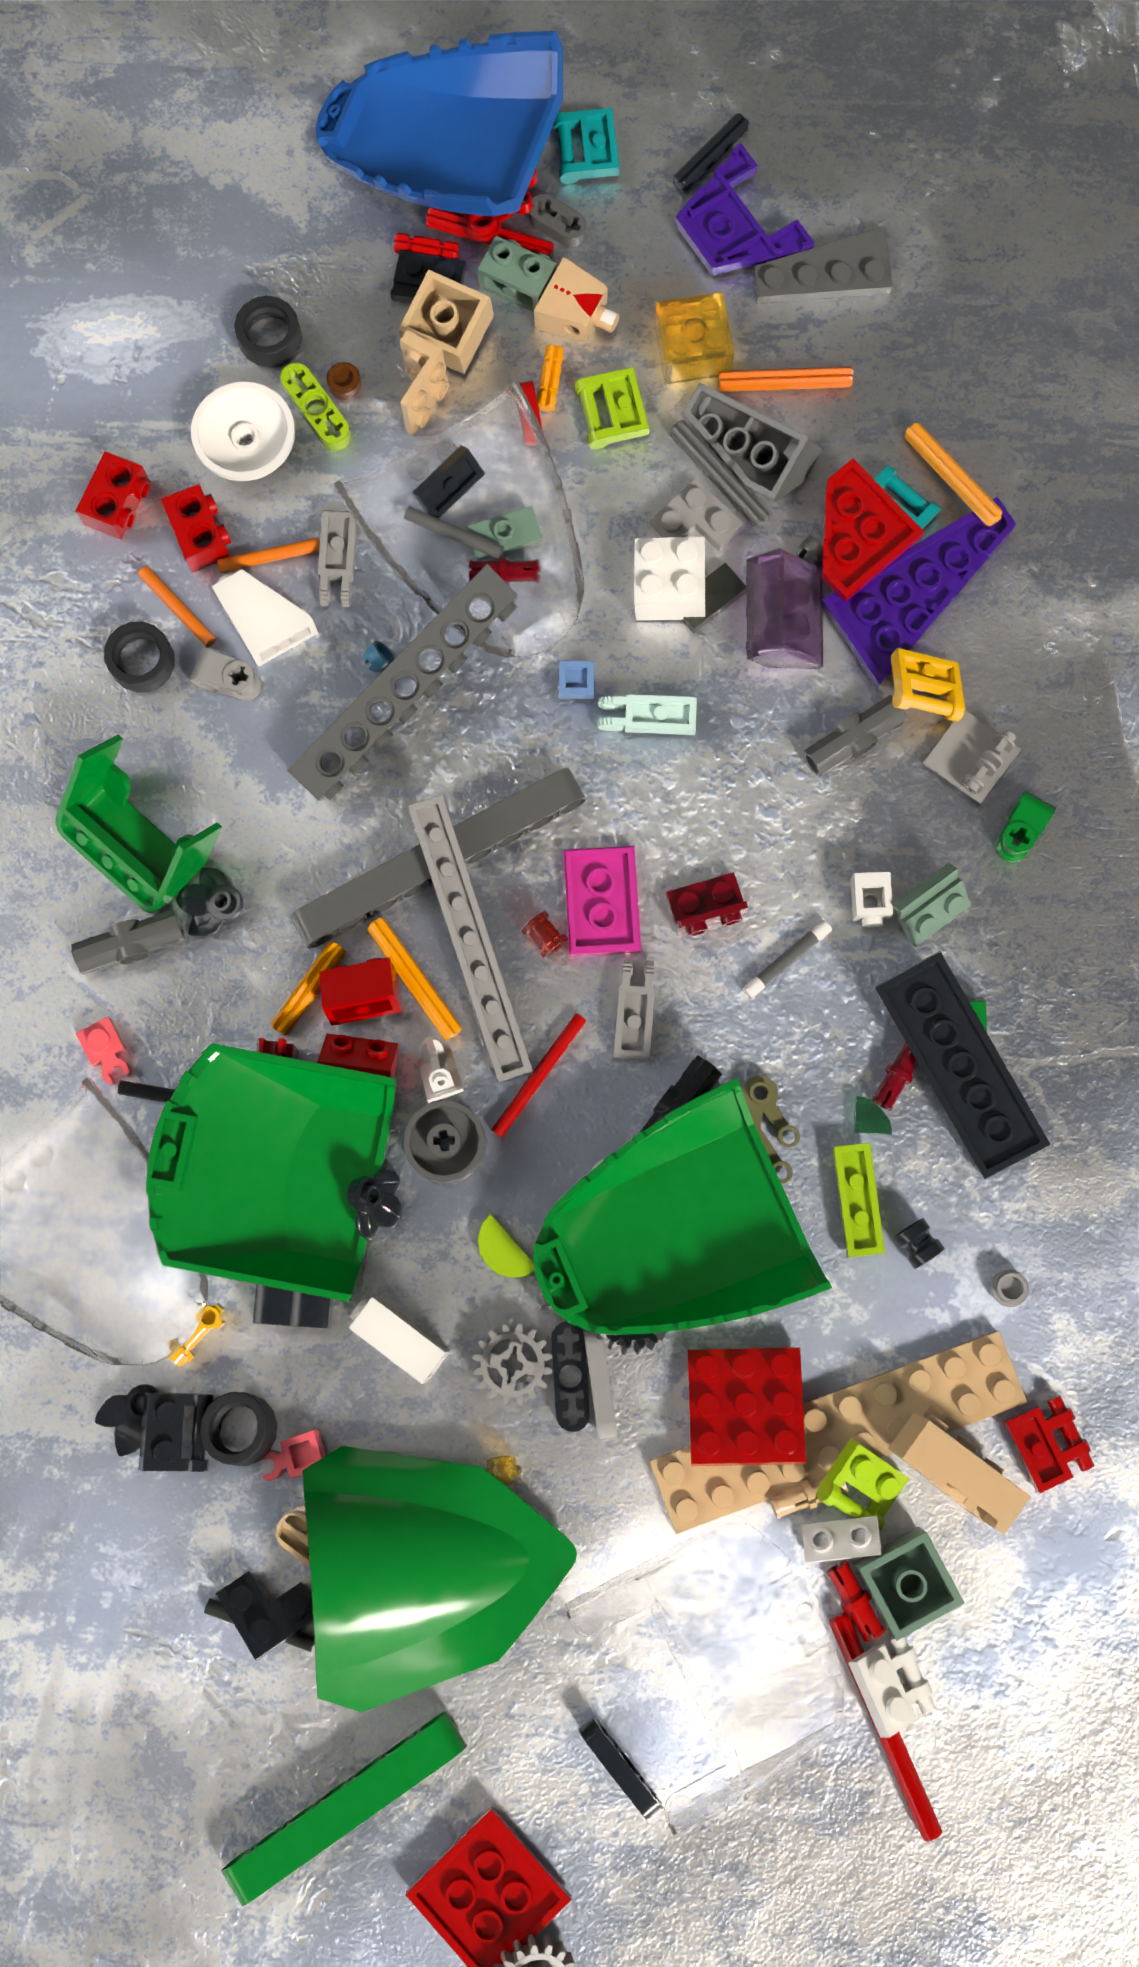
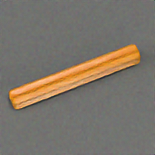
(953, 474)
(414, 978)

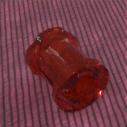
(544, 934)

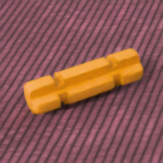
(550, 378)

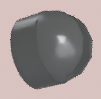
(810, 550)

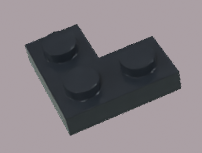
(265, 1624)

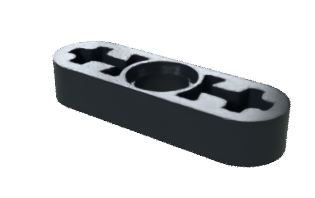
(563, 1405)
(621, 1769)

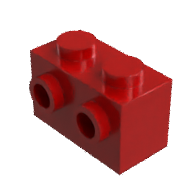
(360, 991)
(360, 1054)

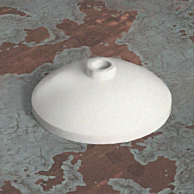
(238, 414)

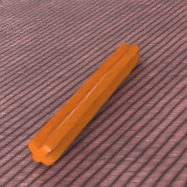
(785, 379)

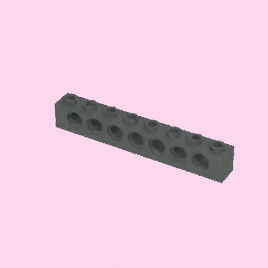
(485, 587)

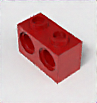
(104, 494)
(193, 529)

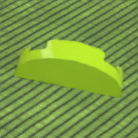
(501, 1251)

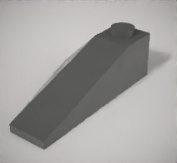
(756, 447)

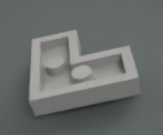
(699, 510)

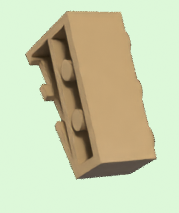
(959, 1472)

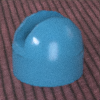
(378, 656)

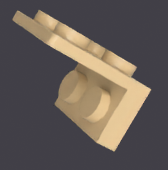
(427, 371)

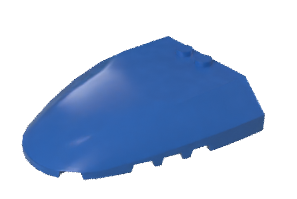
(451, 123)

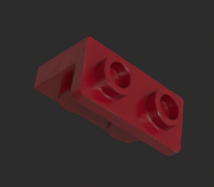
(707, 904)

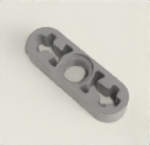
(600, 1385)

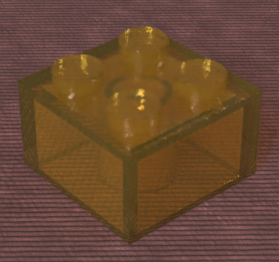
(693, 337)

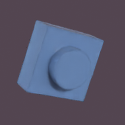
(576, 679)

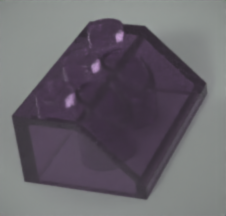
(784, 611)

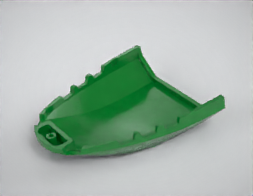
(677, 1229)

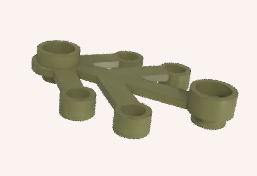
(773, 1114)

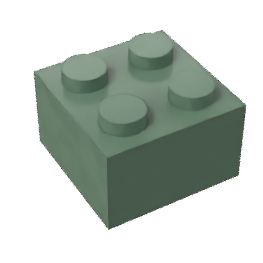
(908, 1583)

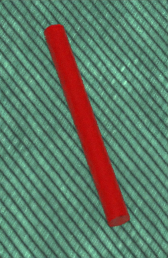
(538, 1075)

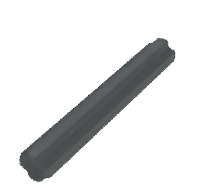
(719, 474)

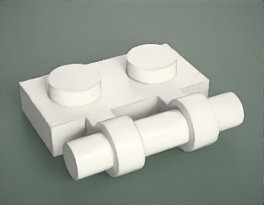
(883, 1690)

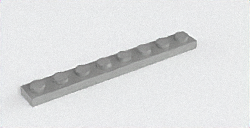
(470, 938)

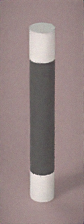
(787, 959)

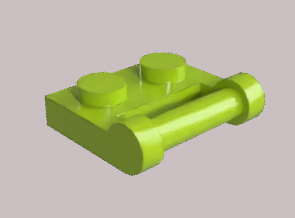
(622, 403)
(868, 1475)

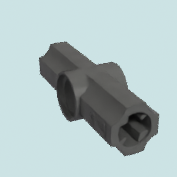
(854, 736)
(128, 942)

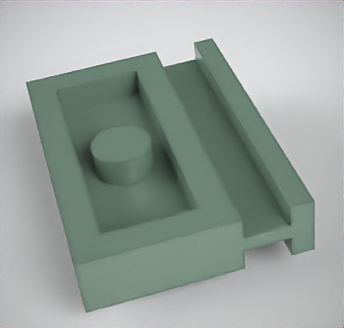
(932, 904)

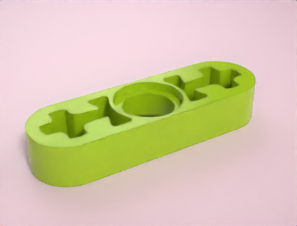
(315, 392)

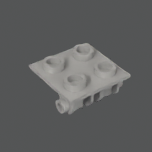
(972, 756)

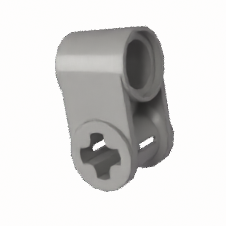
(221, 673)

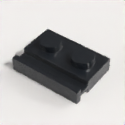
(412, 269)

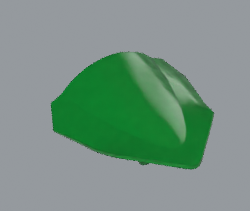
(418, 1572)

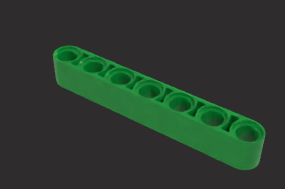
(343, 1808)

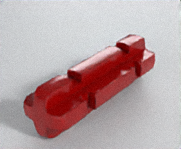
(425, 246)

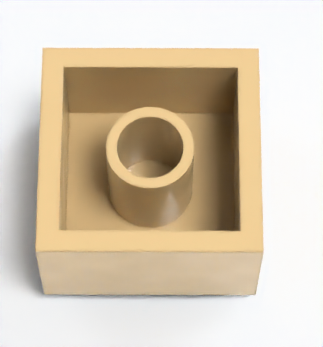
(449, 318)

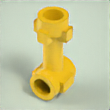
(212, 1318)

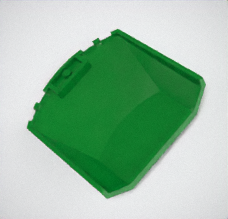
(259, 1169)

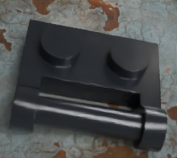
(164, 1429)

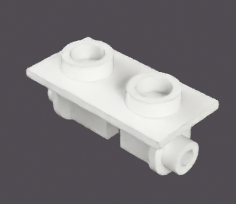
(438, 1071)
(842, 1539)

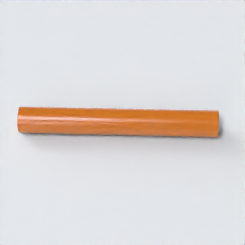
(268, 555)
(176, 606)

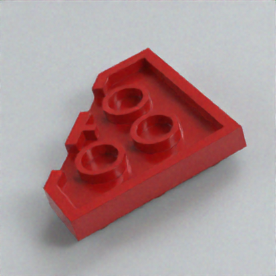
(861, 530)

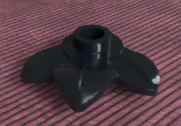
(205, 902)
(375, 1202)
(126, 1416)

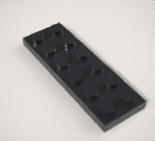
(962, 1065)

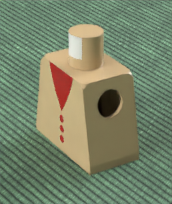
(574, 304)

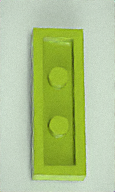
(858, 1200)

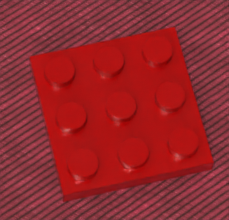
(746, 1407)
(488, 1892)

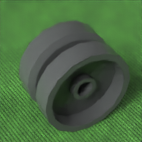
(441, 1121)

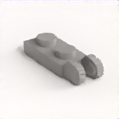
(337, 555)
(634, 1015)

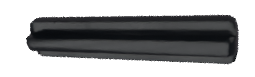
(711, 152)

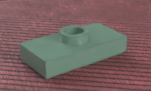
(510, 530)

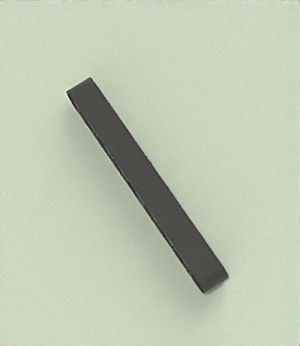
(409, 873)

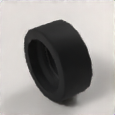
(261, 308)
(131, 632)
(211, 1429)

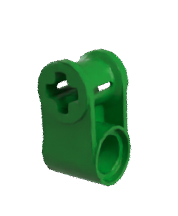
(1024, 824)

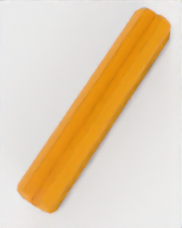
(306, 989)

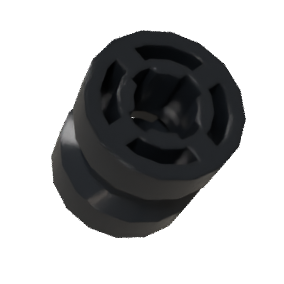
(923, 1250)

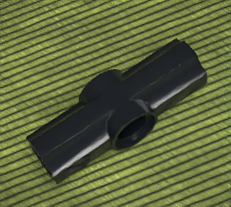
(694, 1082)

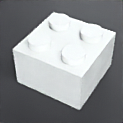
(669, 578)

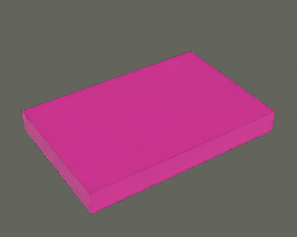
(602, 901)

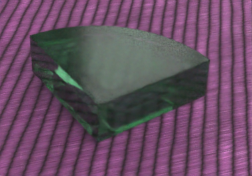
(870, 1118)

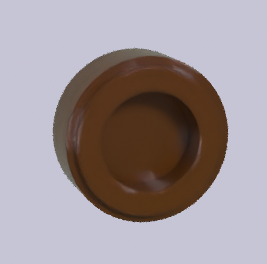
(344, 380)

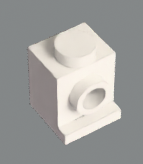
(874, 886)

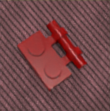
(1038, 1448)

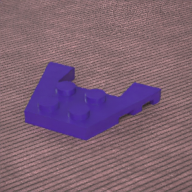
(725, 230)

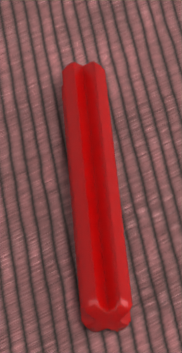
(457, 225)

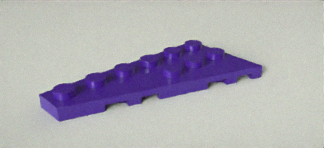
(914, 591)

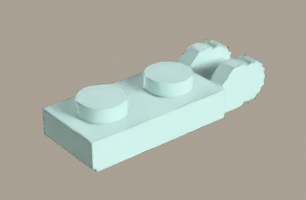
(650, 714)

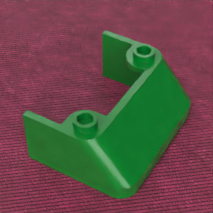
(122, 840)

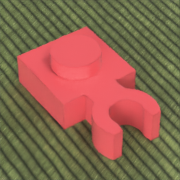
(102, 1045)
(296, 1455)

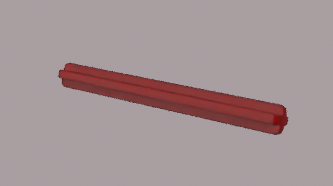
(894, 1745)

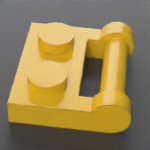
(929, 675)

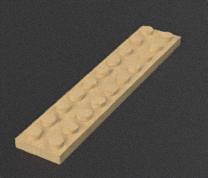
(953, 1385)

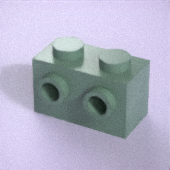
(515, 273)

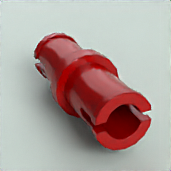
(855, 1601)

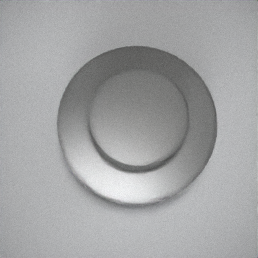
(1009, 1288)

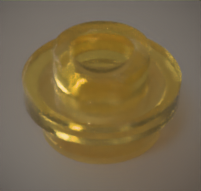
(504, 1468)

